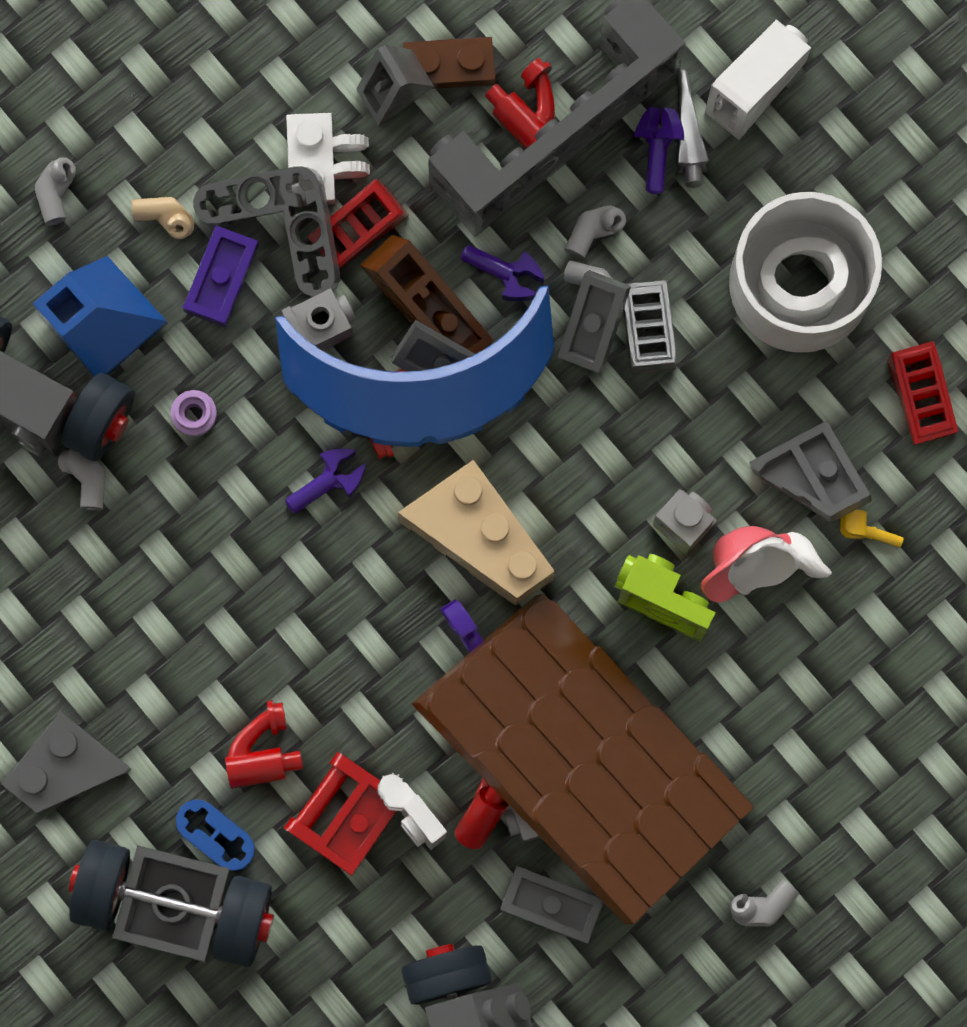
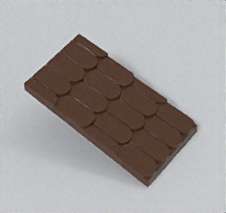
(584, 757)

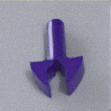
(658, 143)
(505, 272)
(327, 480)
(462, 624)

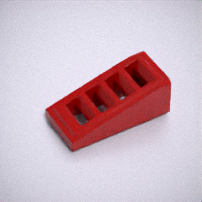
(348, 212)
(934, 371)

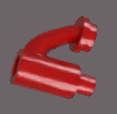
(514, 112)
(262, 766)
(480, 817)

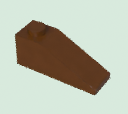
(422, 294)

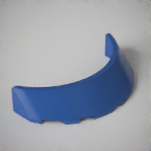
(422, 404)

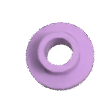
(193, 399)

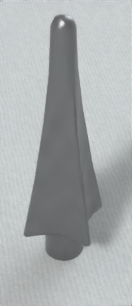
(691, 151)

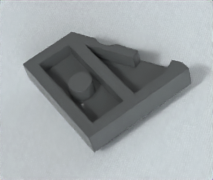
(814, 473)
(62, 766)

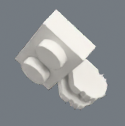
(313, 145)
(419, 821)

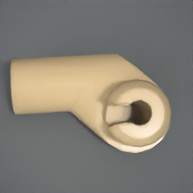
(167, 212)

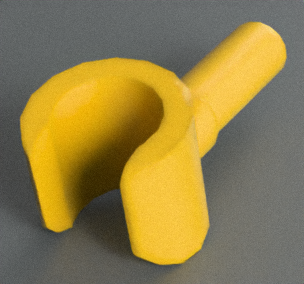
(855, 527)

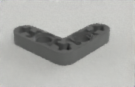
(281, 200)

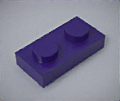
(220, 276)

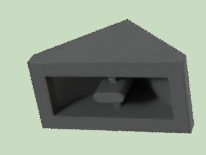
(392, 82)

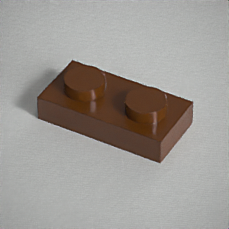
(456, 61)

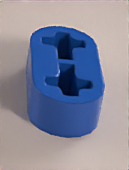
(222, 826)

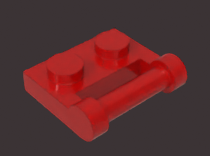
(355, 825)

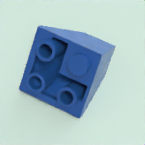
(99, 315)

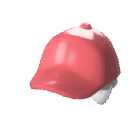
(758, 559)

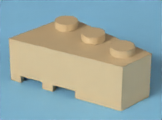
(479, 532)

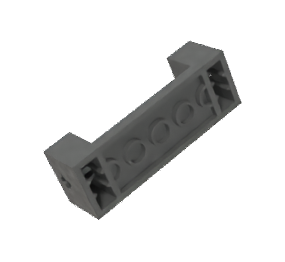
(646, 58)

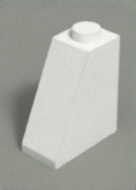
(757, 78)

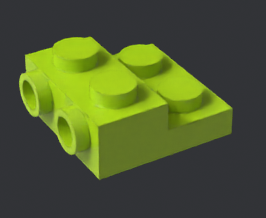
(649, 590)

